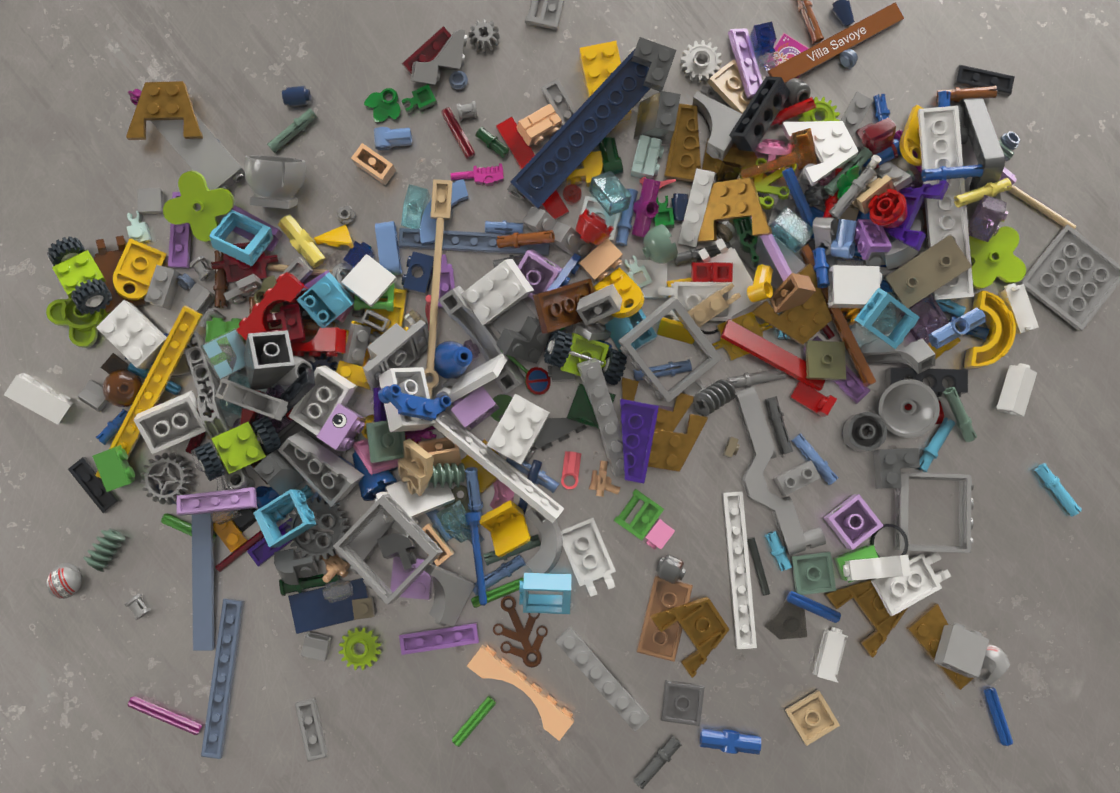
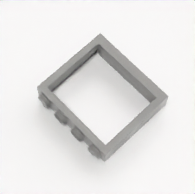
(674, 305)
(965, 506)
(359, 567)

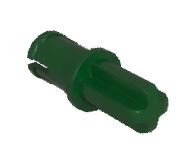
(492, 142)

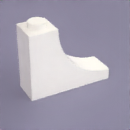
(877, 568)

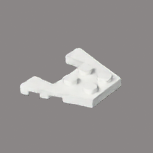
(831, 145)

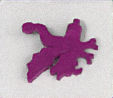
(421, 433)

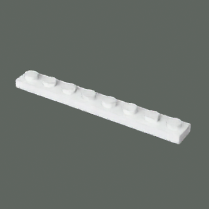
(498, 466)
(739, 570)

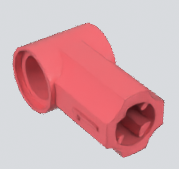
(571, 468)

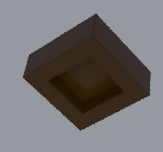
(728, 171)
(114, 363)

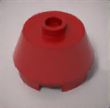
(888, 209)
(593, 228)

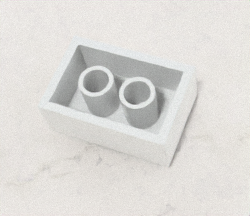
(497, 292)
(133, 334)
(411, 382)
(322, 399)
(170, 422)
(518, 429)

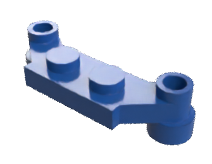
(413, 405)

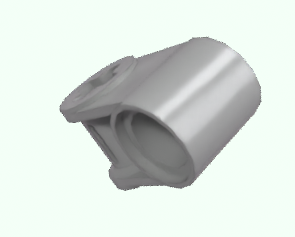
(824, 232)

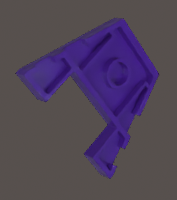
(914, 199)

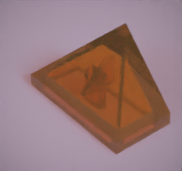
(804, 147)

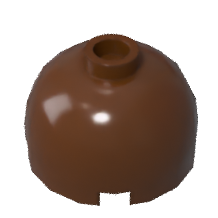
(121, 387)

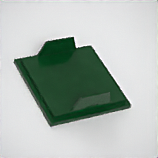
(581, 408)

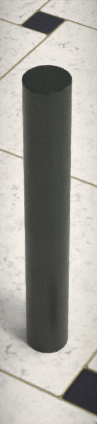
(758, 566)

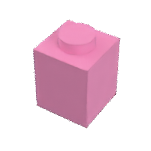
(659, 534)

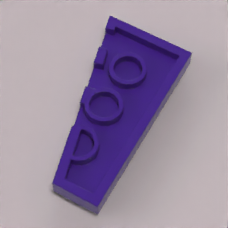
(637, 435)

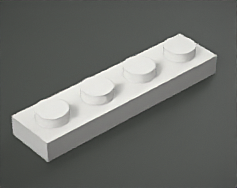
(696, 207)

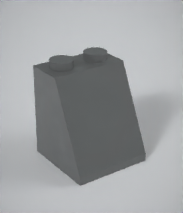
(658, 116)
(267, 358)

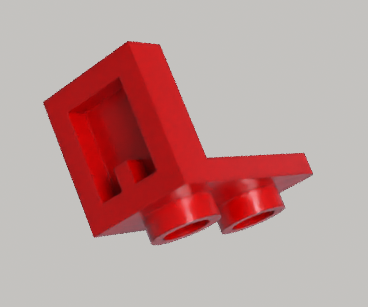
(813, 399)

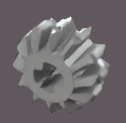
(482, 29)

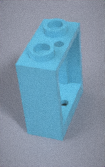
(254, 249)
(875, 307)
(268, 525)
(545, 603)

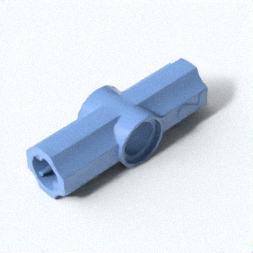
(949, 332)

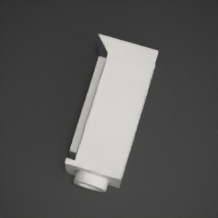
(830, 654)

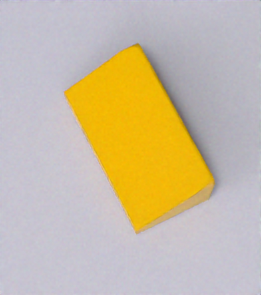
(674, 330)

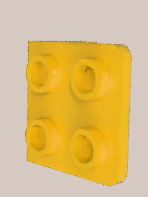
(506, 527)

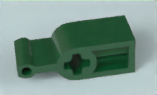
(743, 233)

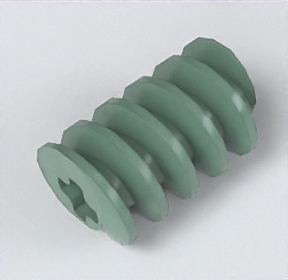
(447, 474)
(104, 549)

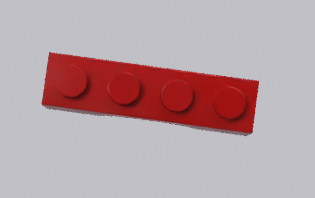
(286, 290)
(327, 341)

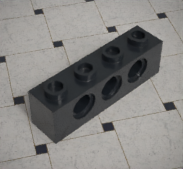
(759, 114)
(956, 378)

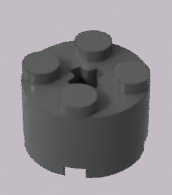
(872, 424)

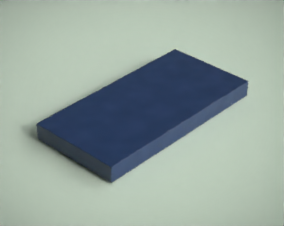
(313, 612)

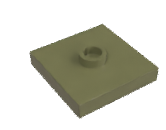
(825, 360)

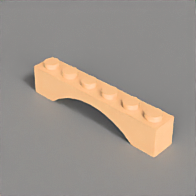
(488, 665)

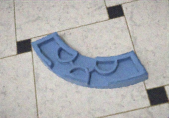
(428, 225)

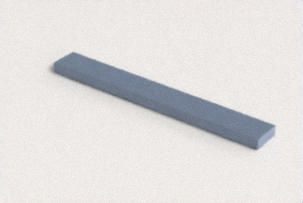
(467, 242)
(202, 582)
(222, 678)

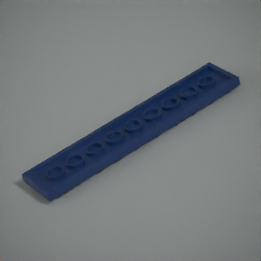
(582, 132)

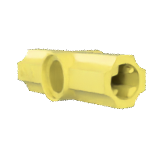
(301, 241)

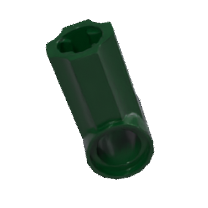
(610, 156)

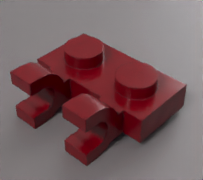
(291, 320)

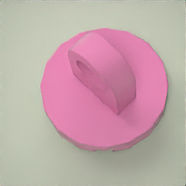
(774, 147)

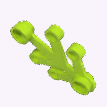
(762, 185)

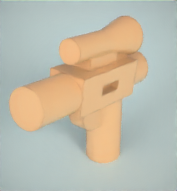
(601, 481)
(334, 566)

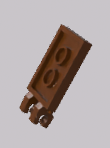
(107, 264)

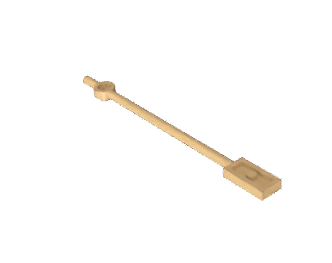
(439, 210)

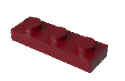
(428, 50)

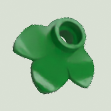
(382, 107)
(845, 181)

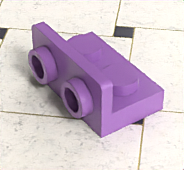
(870, 238)

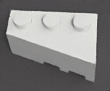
(38, 398)

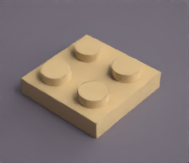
(812, 717)

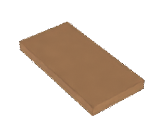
(663, 597)

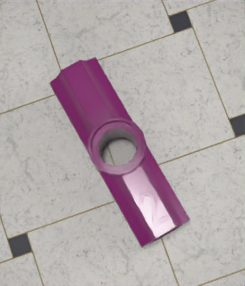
(645, 207)

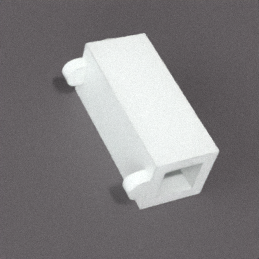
(1020, 306)
(1016, 390)

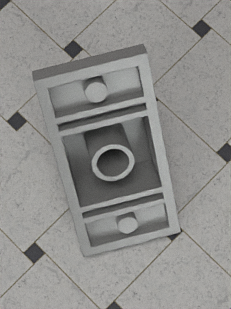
(395, 350)

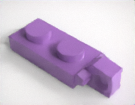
(446, 278)

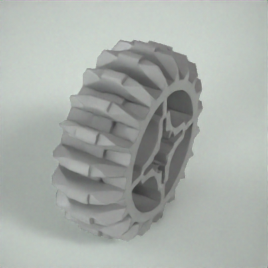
(169, 471)

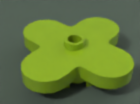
(212, 202)
(1005, 266)
(81, 327)

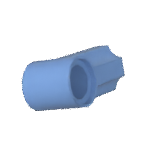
(387, 138)
(844, 243)

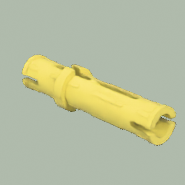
(990, 189)

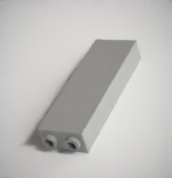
(203, 155)

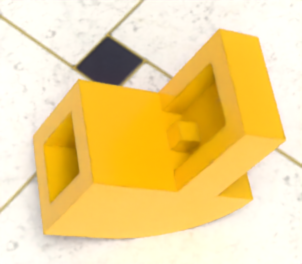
(591, 167)

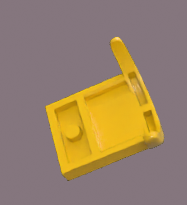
(396, 316)

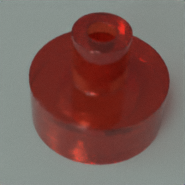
(572, 194)

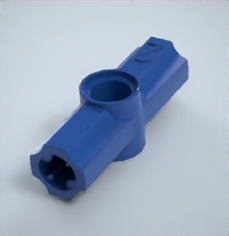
(730, 741)

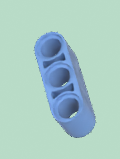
(388, 247)

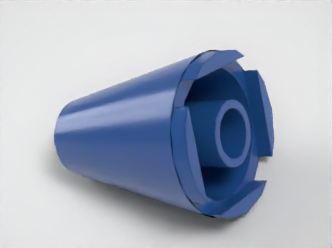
(451, 359)
(372, 484)

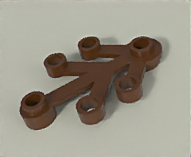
(521, 635)

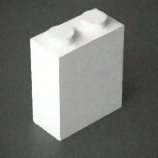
(852, 285)

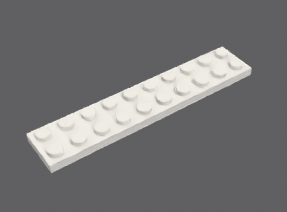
(942, 147)

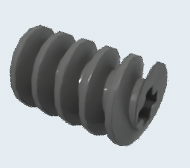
(713, 397)

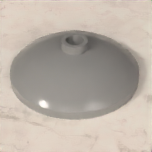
(909, 422)

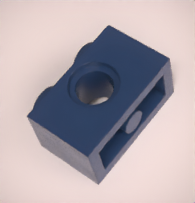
(422, 284)

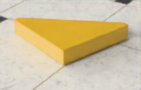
(336, 237)

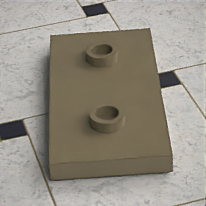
(928, 272)

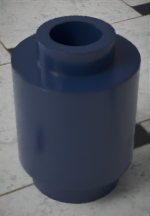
(296, 96)

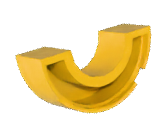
(1001, 331)

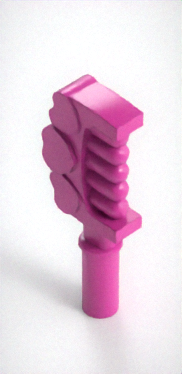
(481, 176)

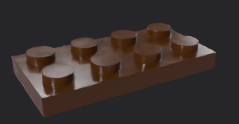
(558, 306)

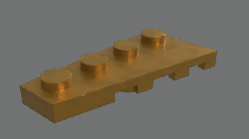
(684, 146)
(928, 632)

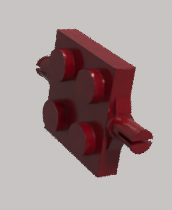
(238, 270)

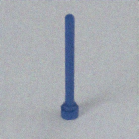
(473, 520)

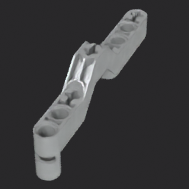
(208, 402)
(755, 483)

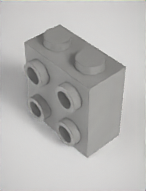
(961, 650)

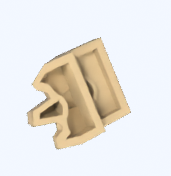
(415, 467)

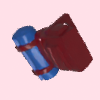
(880, 140)

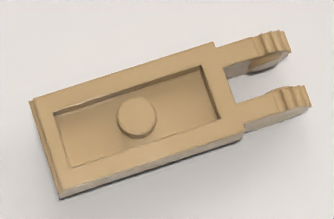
(712, 306)

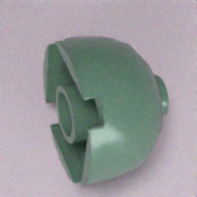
(658, 245)

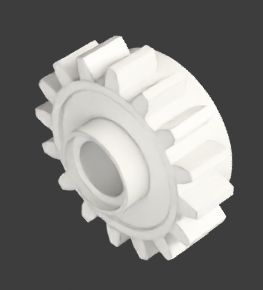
(700, 52)

